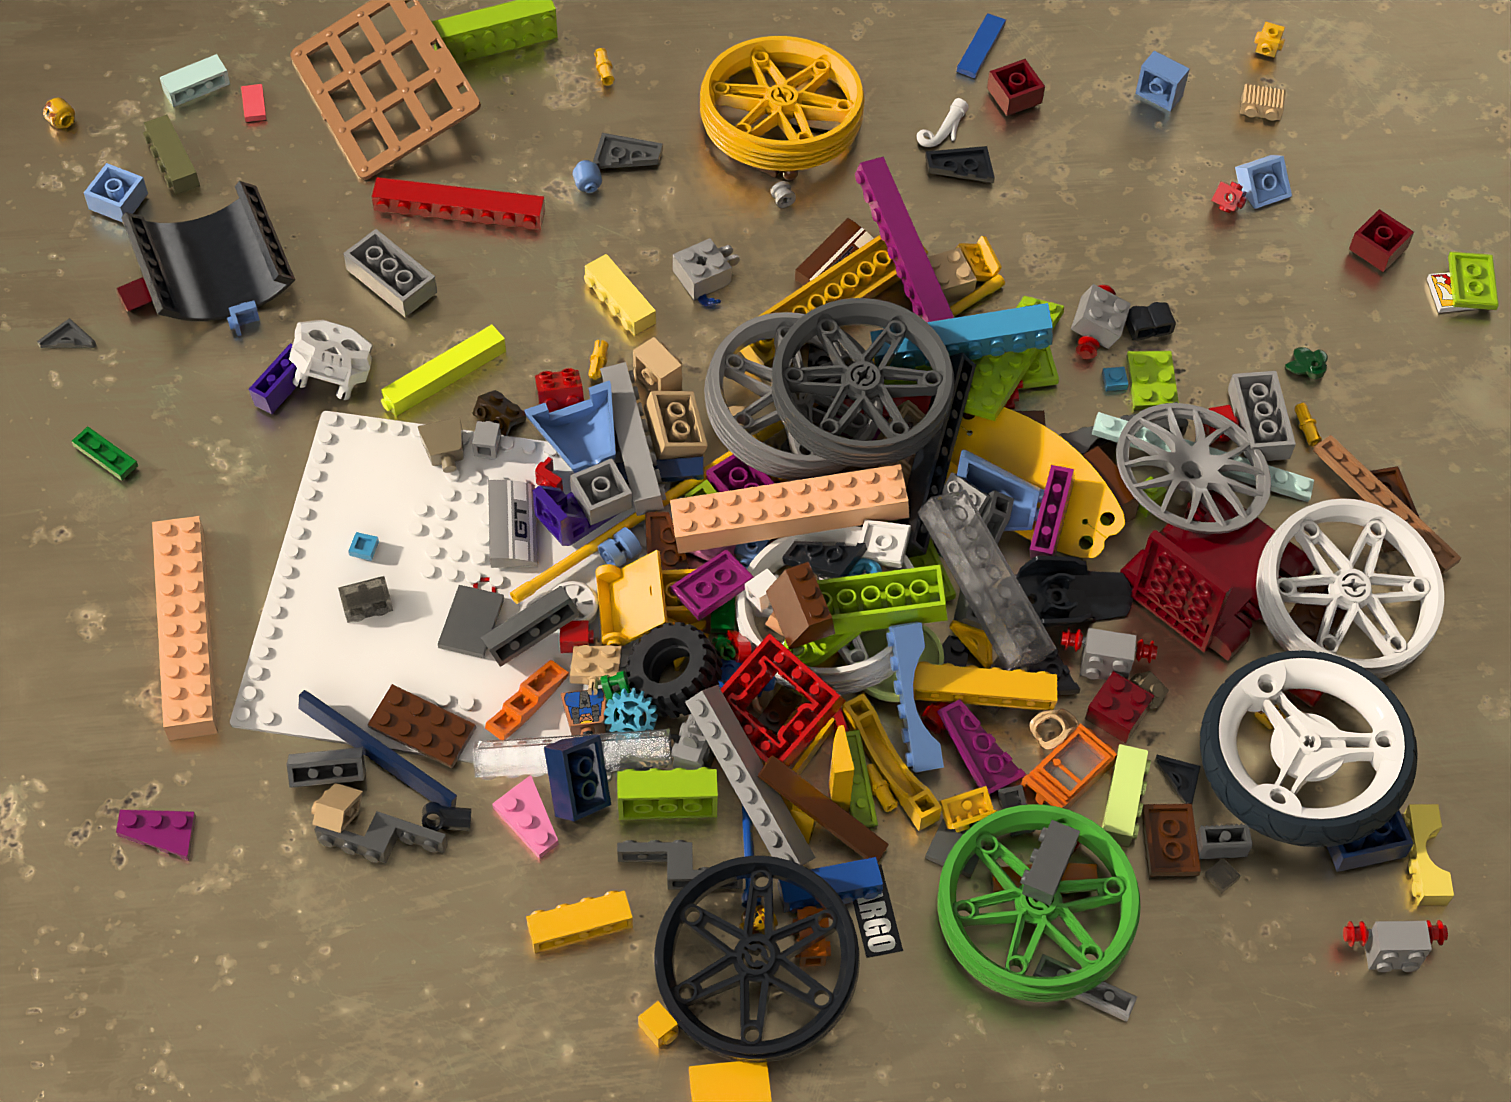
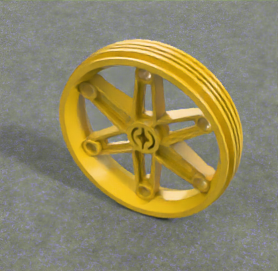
(782, 103)

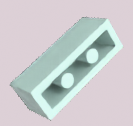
(195, 80)

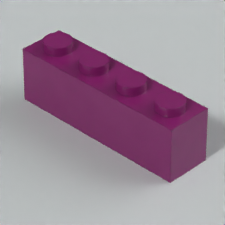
(1052, 512)

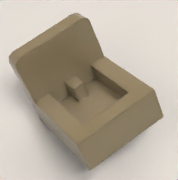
(1152, 684)

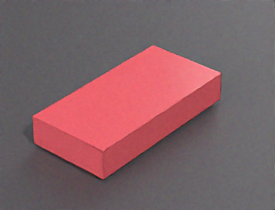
(253, 102)

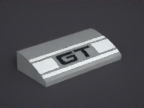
(511, 524)

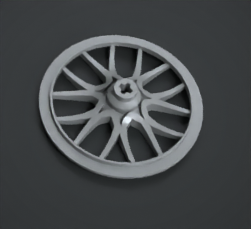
(1193, 467)

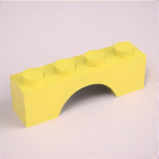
(1431, 884)

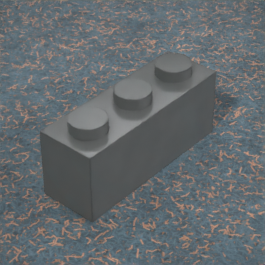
(326, 767)
(1049, 862)

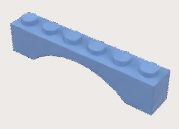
(907, 646)

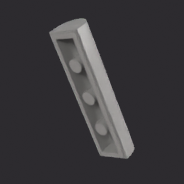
(1104, 996)

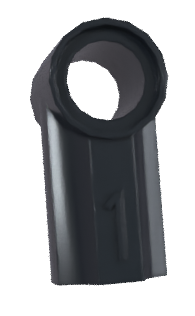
(449, 817)

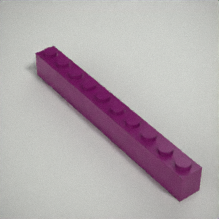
(902, 241)

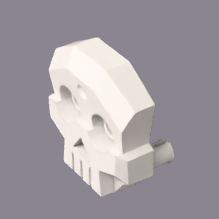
(330, 354)

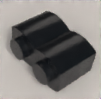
(1150, 321)

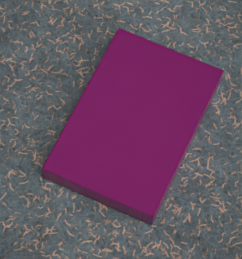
(712, 584)

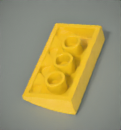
(841, 771)

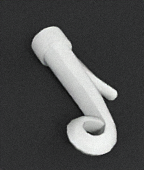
(950, 124)

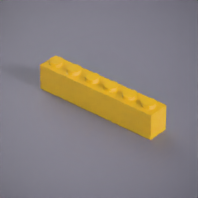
(985, 686)

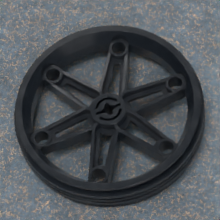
(758, 971)

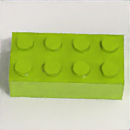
(667, 793)

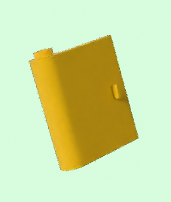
(630, 599)

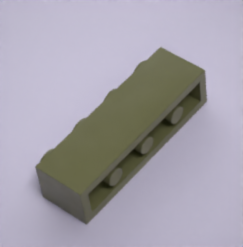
(171, 154)

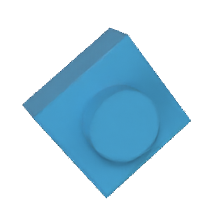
(1115, 378)
(363, 546)

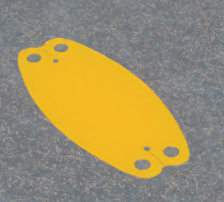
(1028, 452)

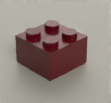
(1016, 87)
(1381, 240)
(1119, 707)

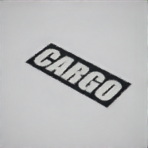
(878, 923)

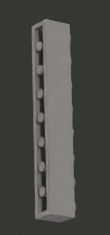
(632, 440)
(742, 768)

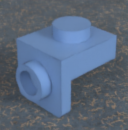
(242, 315)

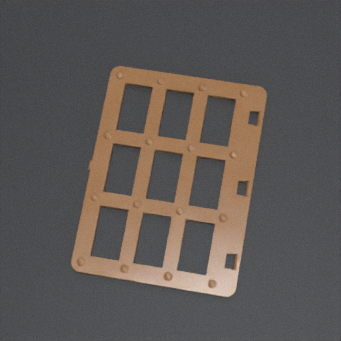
(441, 69)

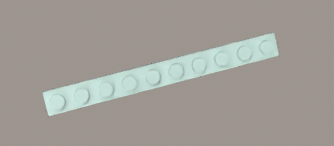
(1281, 480)

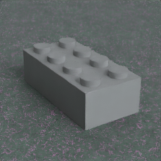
(390, 272)
(1262, 413)

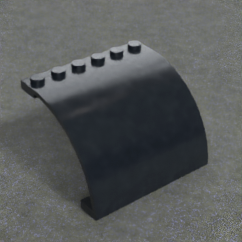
(211, 261)

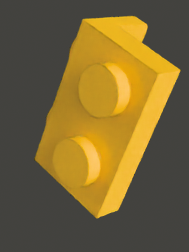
(981, 259)
(966, 808)

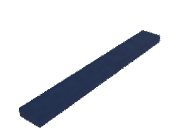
(375, 750)

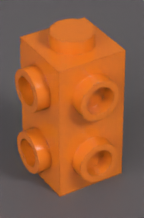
(818, 952)

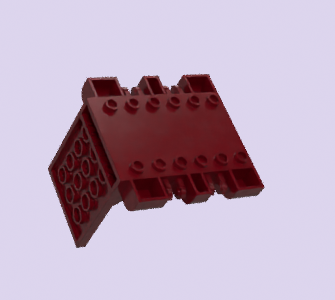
(1208, 580)

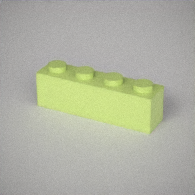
(1124, 794)

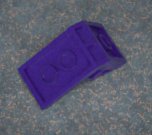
(562, 515)

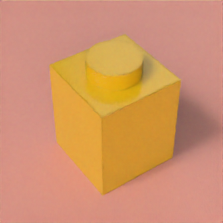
(658, 1025)

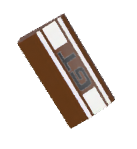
(836, 247)

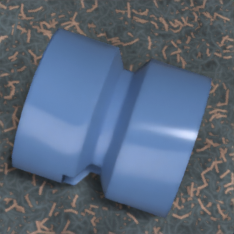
(619, 548)

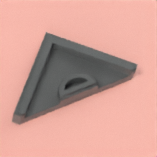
(67, 336)

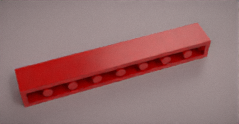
(458, 203)

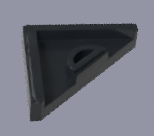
(1181, 776)

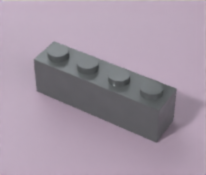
(530, 626)

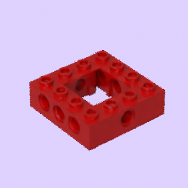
(755, 674)

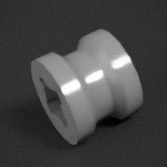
(782, 193)

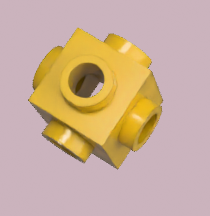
(1270, 39)

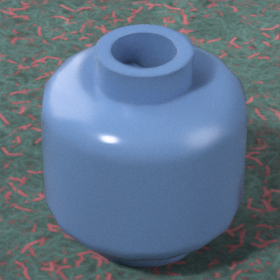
(587, 176)

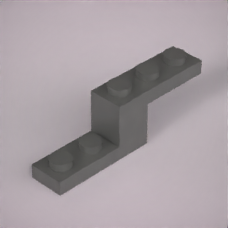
(381, 838)
(676, 854)

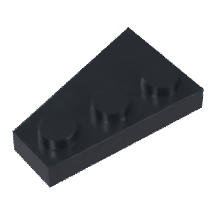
(964, 163)

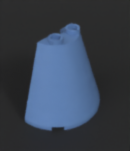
(581, 431)
(991, 477)

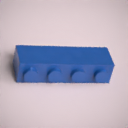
(848, 879)

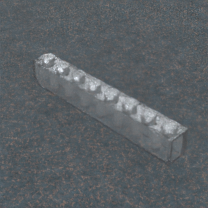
(527, 755)

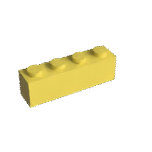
(620, 295)

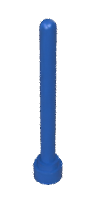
(748, 851)

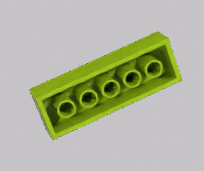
(497, 28)
(885, 599)

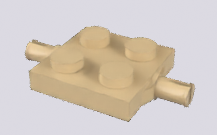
(593, 662)

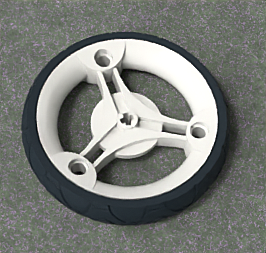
(1309, 748)

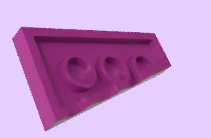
(981, 754)

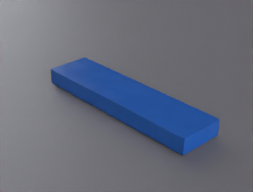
(981, 45)

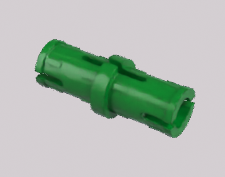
(728, 649)

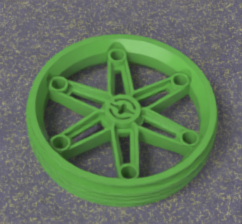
(1017, 983)

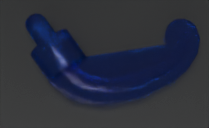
(708, 302)

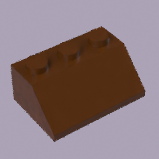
(800, 606)

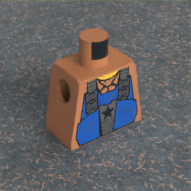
(585, 712)

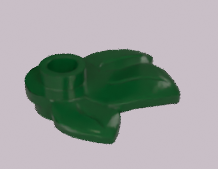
(1308, 362)

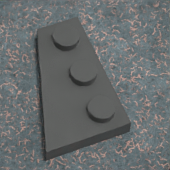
(623, 151)

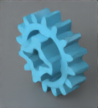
(630, 704)

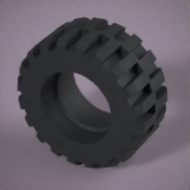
(662, 648)

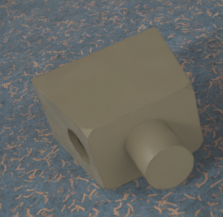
(443, 442)

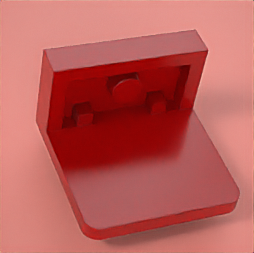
(559, 388)

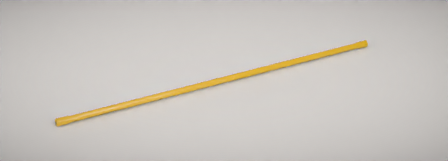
(530, 587)

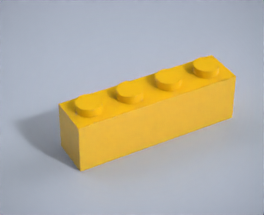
(579, 921)

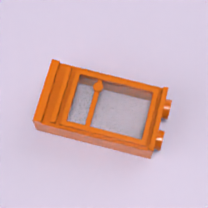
(1070, 769)

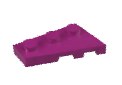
(160, 829)

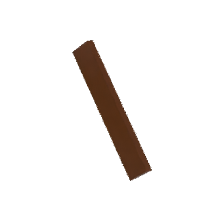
(822, 809)

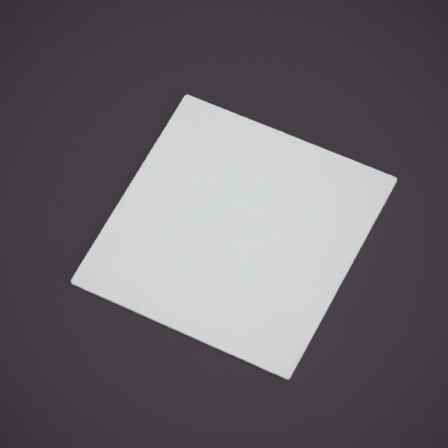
(431, 538)

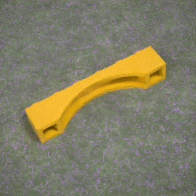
(909, 791)

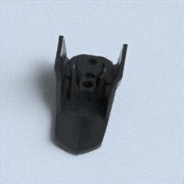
(1071, 593)

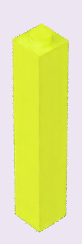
(443, 370)

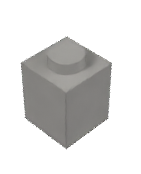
(486, 439)

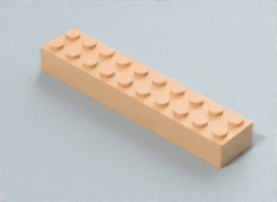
(789, 508)
(184, 628)

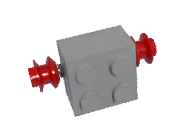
(1099, 320)
(1107, 652)
(1396, 943)

